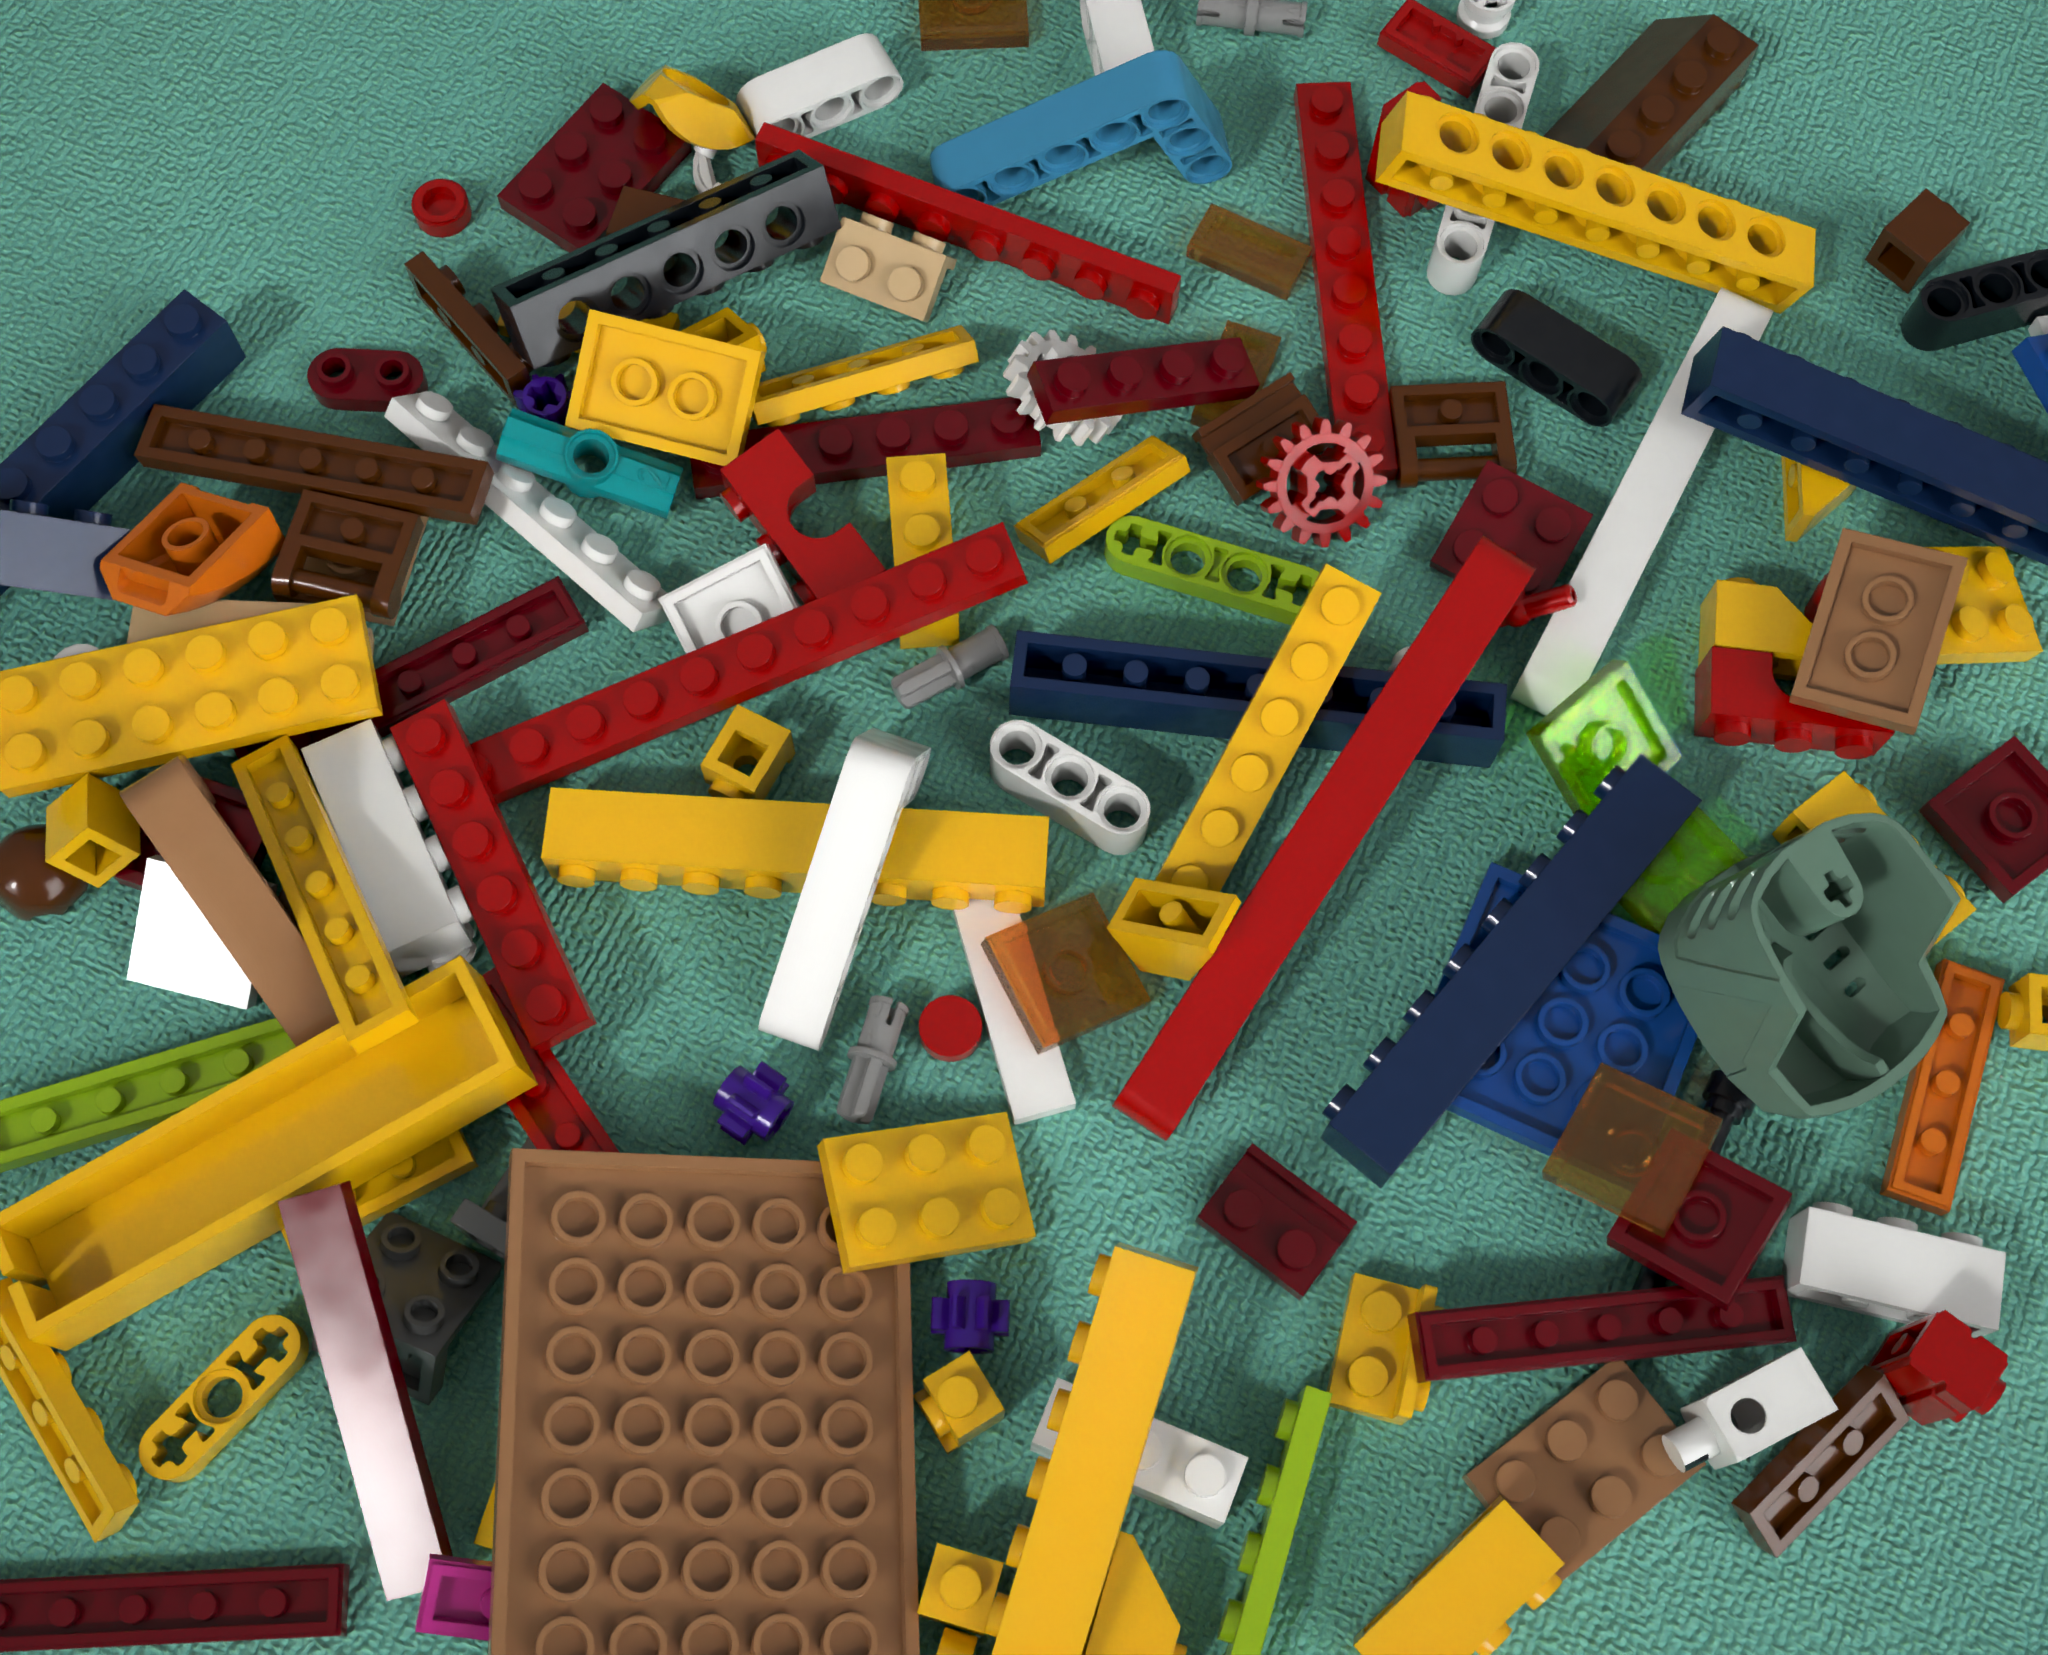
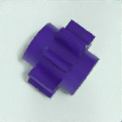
(545, 398)
(753, 1103)
(970, 1316)

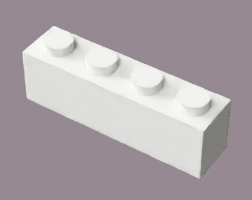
(387, 846)

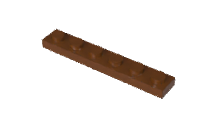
(314, 461)

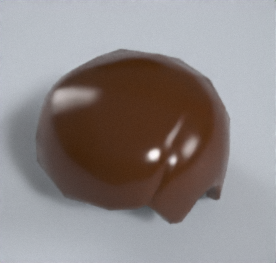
(30, 884)

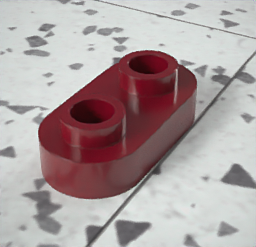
(364, 379)

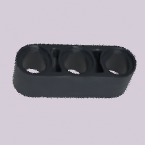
(1978, 302)
(1556, 358)

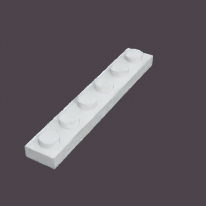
(536, 513)

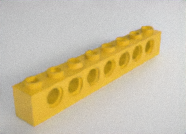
(1593, 202)

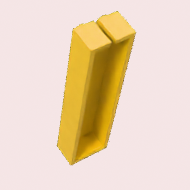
(215, 1171)

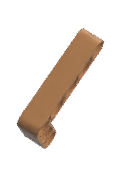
(232, 895)

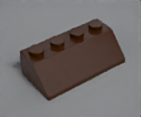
(1658, 92)

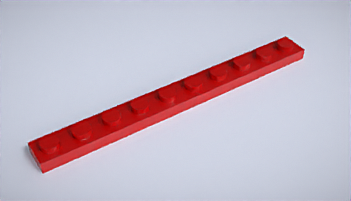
(749, 663)

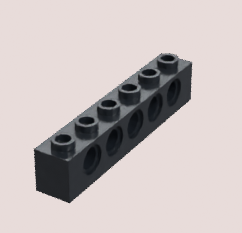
(639, 252)

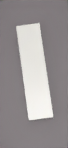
(1031, 1082)

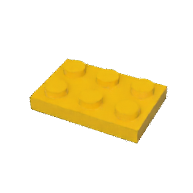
(664, 388)
(1988, 613)
(925, 1191)

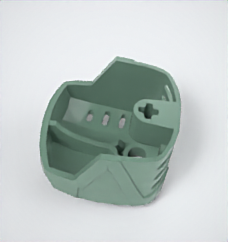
(1763, 988)

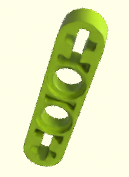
(1218, 561)

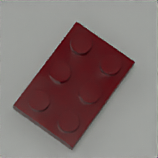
(581, 170)

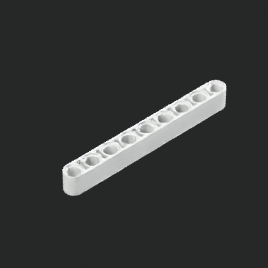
(1629, 526)

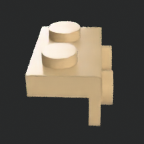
(886, 267)

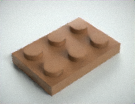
(1878, 631)
(1585, 1465)

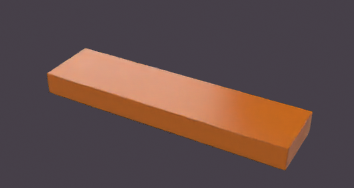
(1943, 1093)

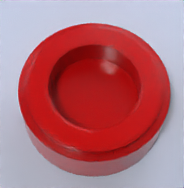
(441, 208)
(950, 1028)

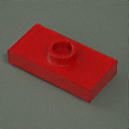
(1437, 47)

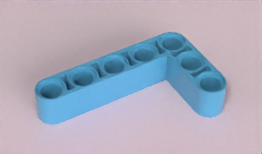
(1085, 124)

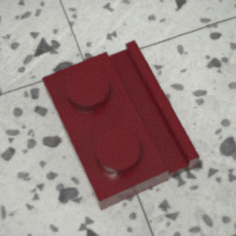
(1275, 1221)

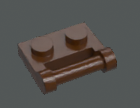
(1450, 417)
(353, 536)

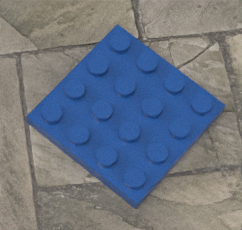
(1600, 1008)

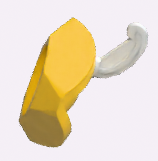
(696, 116)

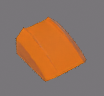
(191, 552)

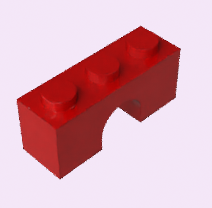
(767, 488)
(1743, 705)

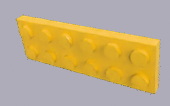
(185, 695)

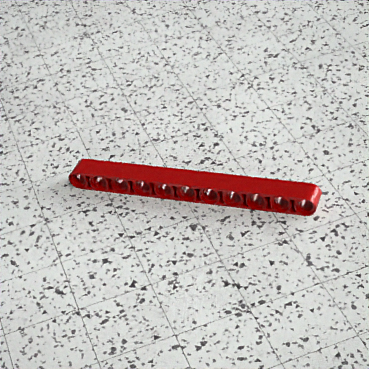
(1323, 839)

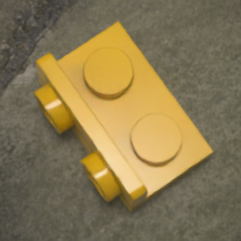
(1374, 1353)

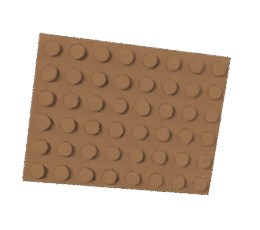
(698, 1417)

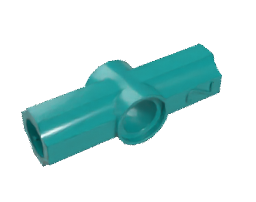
(552, 452)

